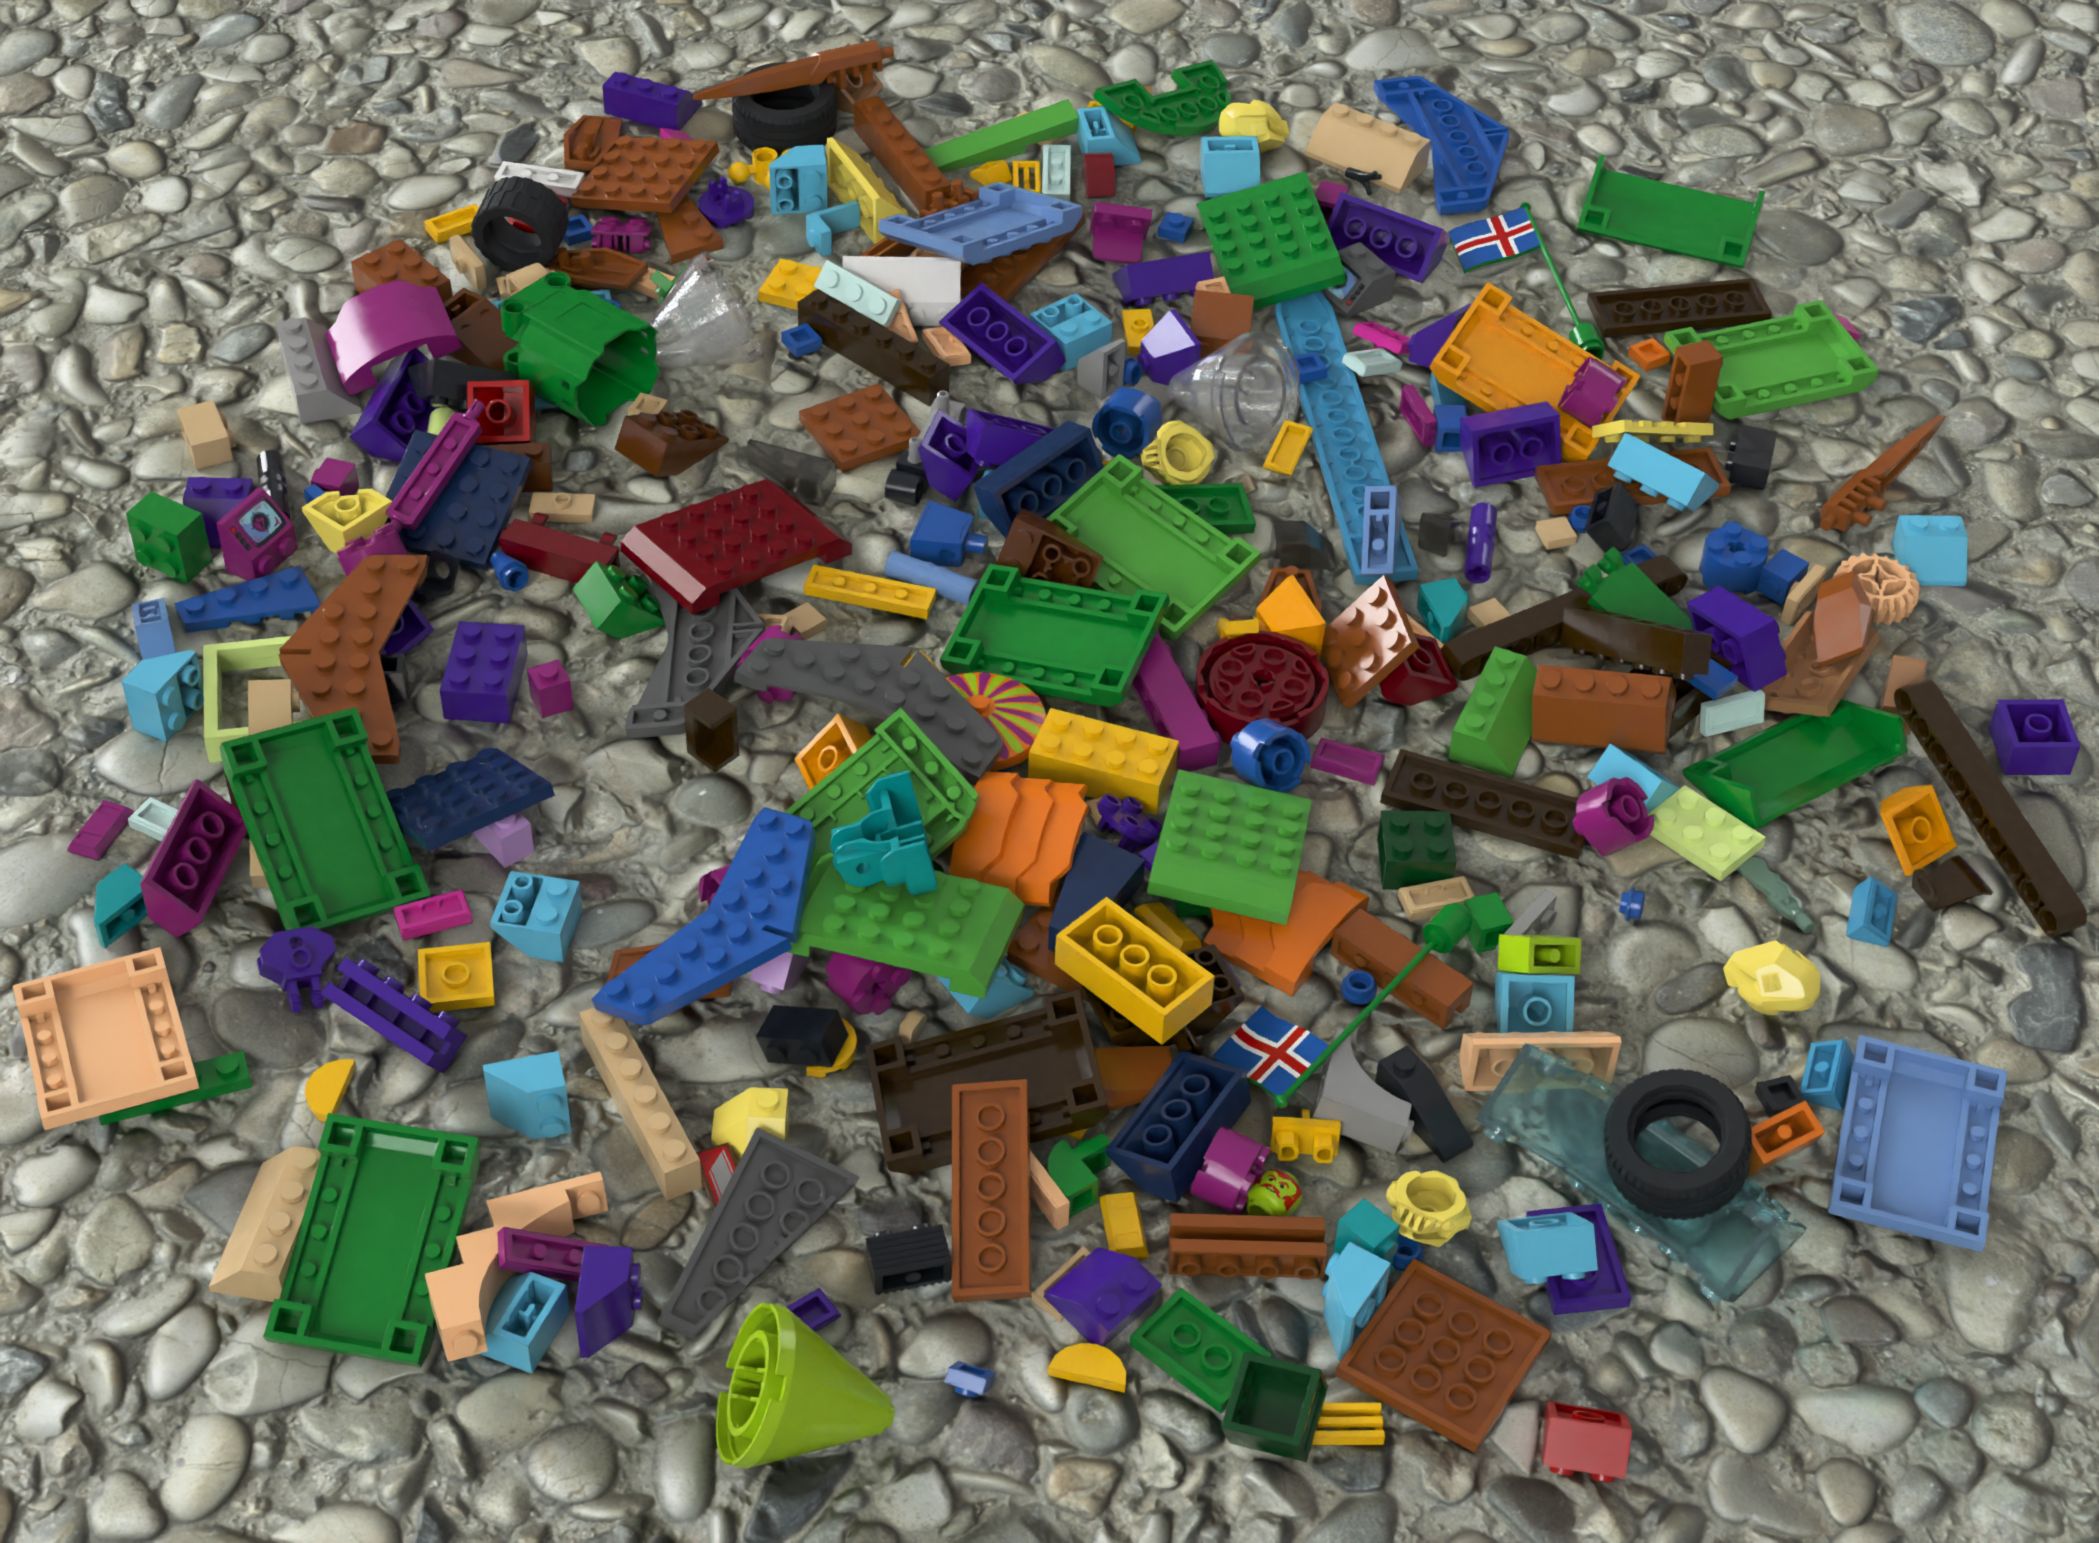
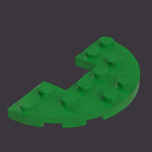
(1180, 112)

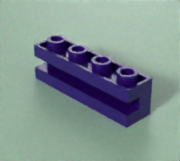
(396, 1015)

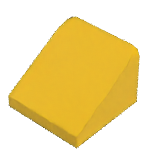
(992, 172)

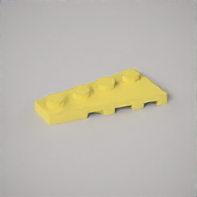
(1663, 431)

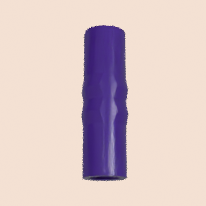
(1480, 543)

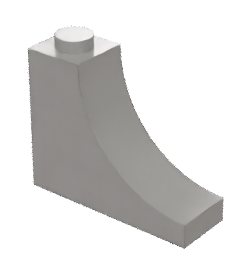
(1359, 1103)

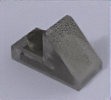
(1438, 531)

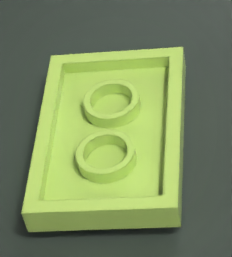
(1704, 833)

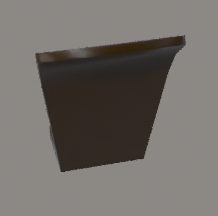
(1949, 884)

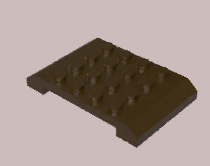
(1042, 1045)

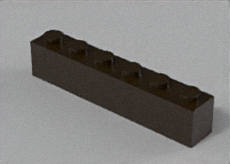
(874, 347)
(1636, 642)

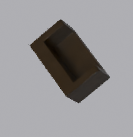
(711, 730)

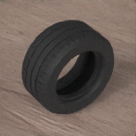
(786, 116)
(1674, 1095)

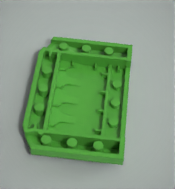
(898, 746)

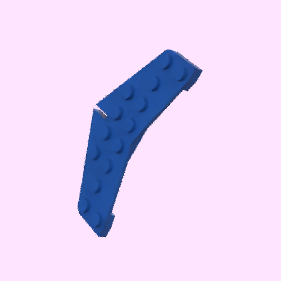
(1463, 141)
(744, 927)

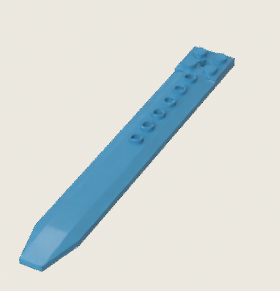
(1340, 427)

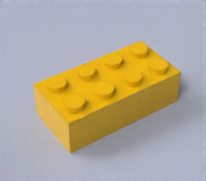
(1104, 758)
(1134, 970)

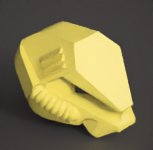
(1254, 120)
(1178, 455)
(1782, 978)
(1428, 1207)

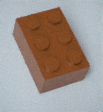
(395, 263)

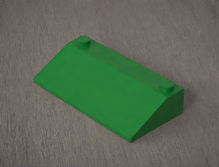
(1669, 217)
(1798, 761)

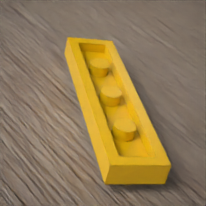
(870, 591)

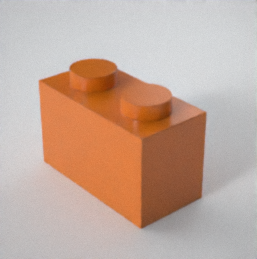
(1783, 1136)

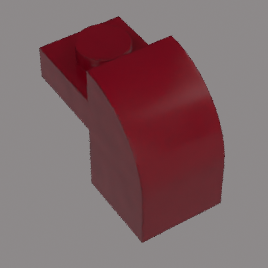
(1099, 175)

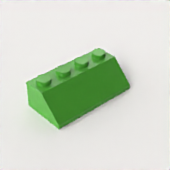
(1497, 716)

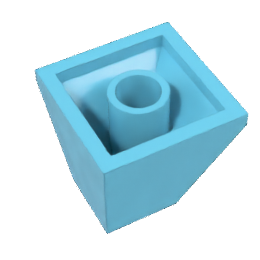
(1534, 1002)

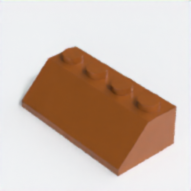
(1602, 709)

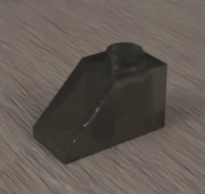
(1300, 546)

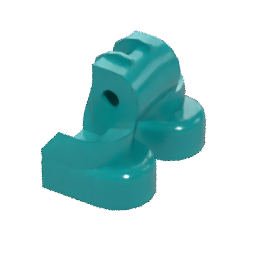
(887, 841)

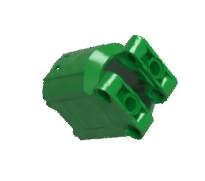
(578, 348)

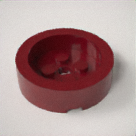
(1230, 689)

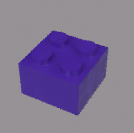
(2034, 737)

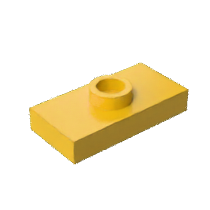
(1136, 326)

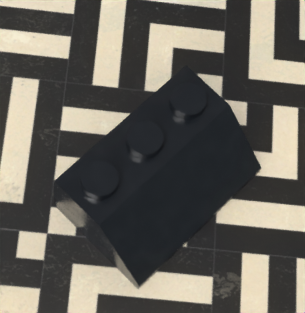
(446, 381)

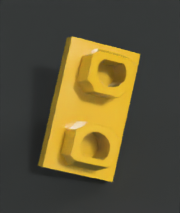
(1305, 1136)

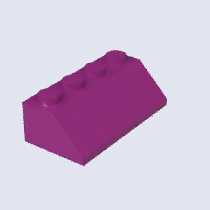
(192, 860)

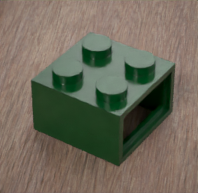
(1415, 848)
(1275, 1406)

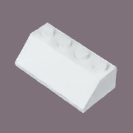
(925, 283)

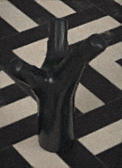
(1363, 177)

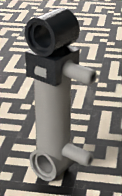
(909, 478)

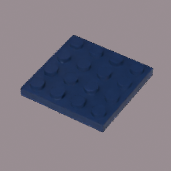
(471, 506)
(466, 798)

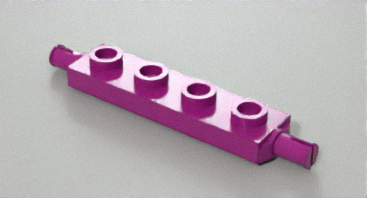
(435, 469)

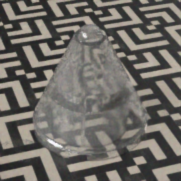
(703, 321)
(1241, 391)

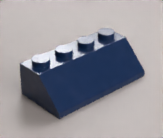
(1040, 476)
(1176, 1123)

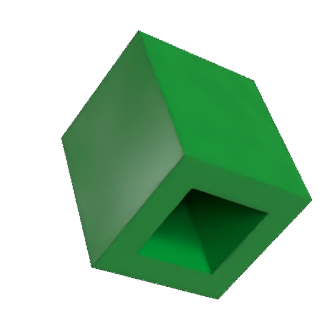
(1489, 921)

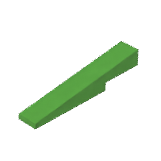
(1005, 138)

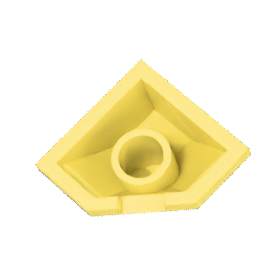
(346, 517)
(751, 1109)

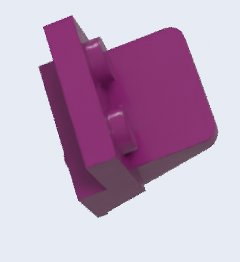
(1118, 232)

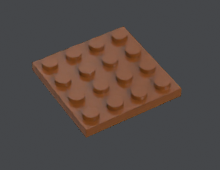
(645, 174)
(1444, 1355)

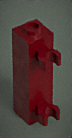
(556, 551)

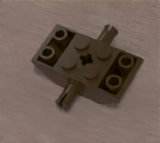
(1225, 999)

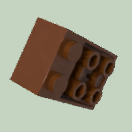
(478, 330)
(667, 441)
(1048, 552)

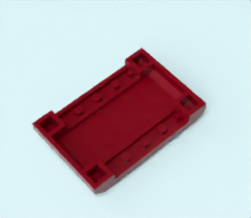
(730, 543)

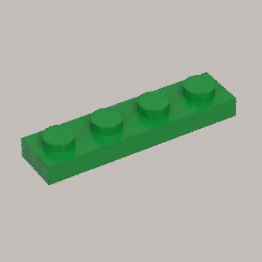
(214, 1077)

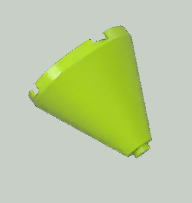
(792, 1393)

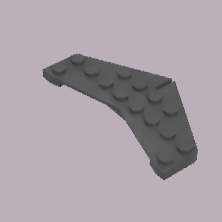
(698, 656)
(879, 684)

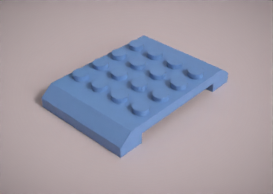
(988, 227)
(1918, 1143)

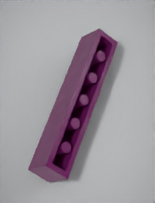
(1174, 708)

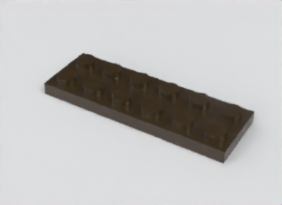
(1678, 307)
(1485, 802)

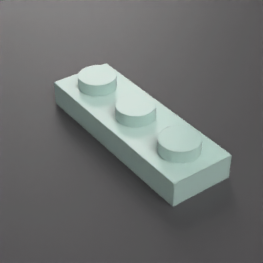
(1056, 171)
(857, 293)

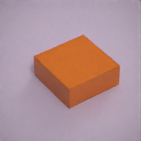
(1649, 354)

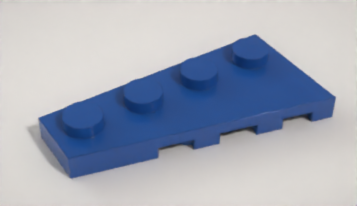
(261, 597)

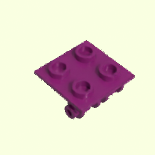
(635, 229)

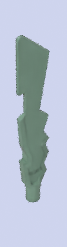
(1777, 892)

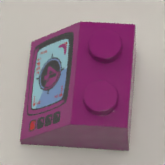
(256, 536)

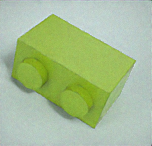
(1539, 954)

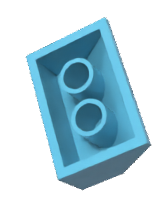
(1661, 474)

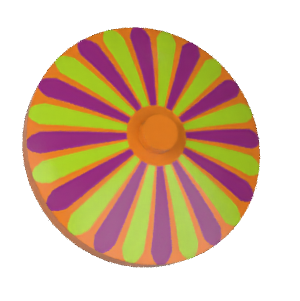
(1008, 708)

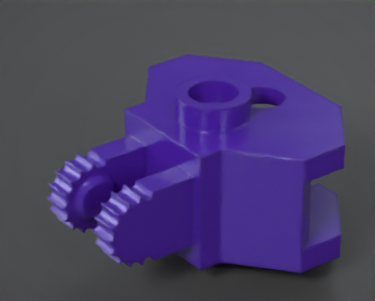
(297, 962)

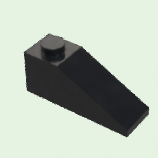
(1433, 1115)

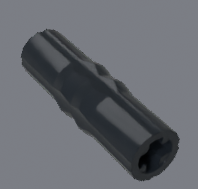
(273, 479)

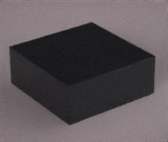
(1778, 1094)

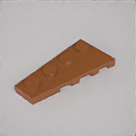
(687, 232)

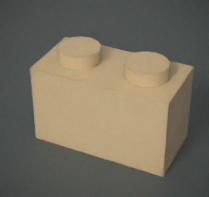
(206, 434)

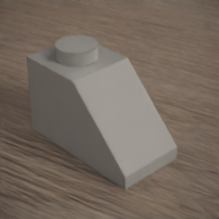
(1102, 369)

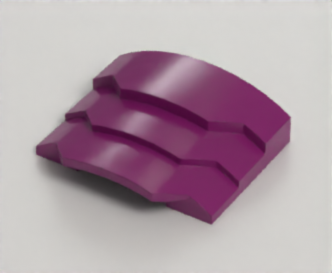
(385, 325)

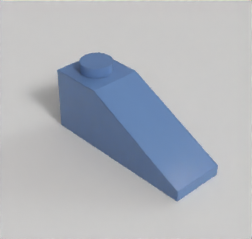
(1380, 530)
(153, 628)

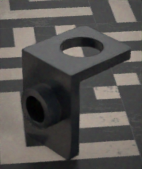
(434, 585)

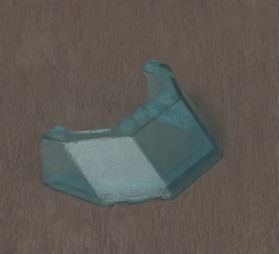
(1562, 1120)

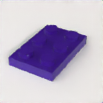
(1600, 1288)

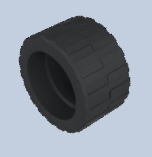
(526, 202)

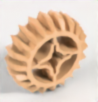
(1887, 584)

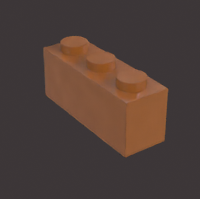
(1692, 383)

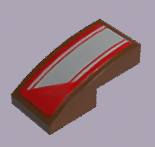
(717, 1168)

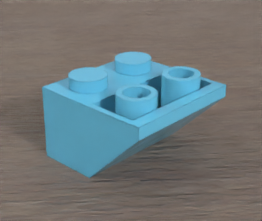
(1105, 132)
(1229, 164)
(799, 181)
(1074, 326)
(164, 693)
(538, 914)
(1005, 992)
(525, 1320)

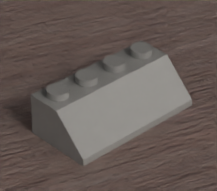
(313, 372)

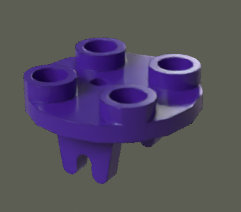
(725, 204)
(1129, 820)

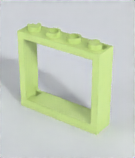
(225, 658)

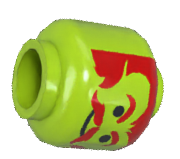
(1274, 1194)

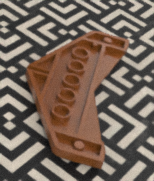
(340, 647)

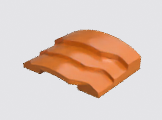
(1021, 835)
(1286, 952)

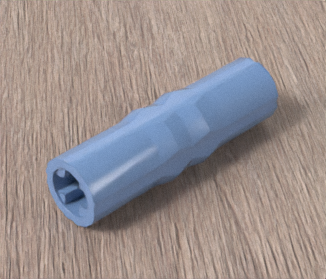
(924, 573)

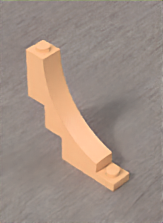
(466, 1291)

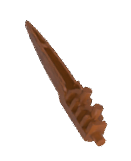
(810, 70)
(959, 196)
(1868, 484)

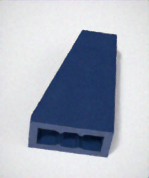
(1096, 873)

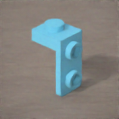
(828, 222)

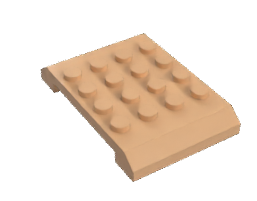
(104, 1038)

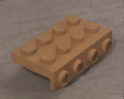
(1807, 685)

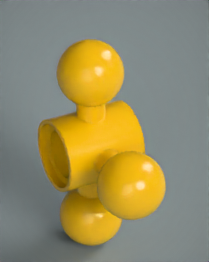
(761, 158)

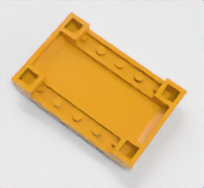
(1513, 361)

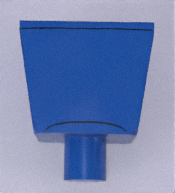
(945, 536)

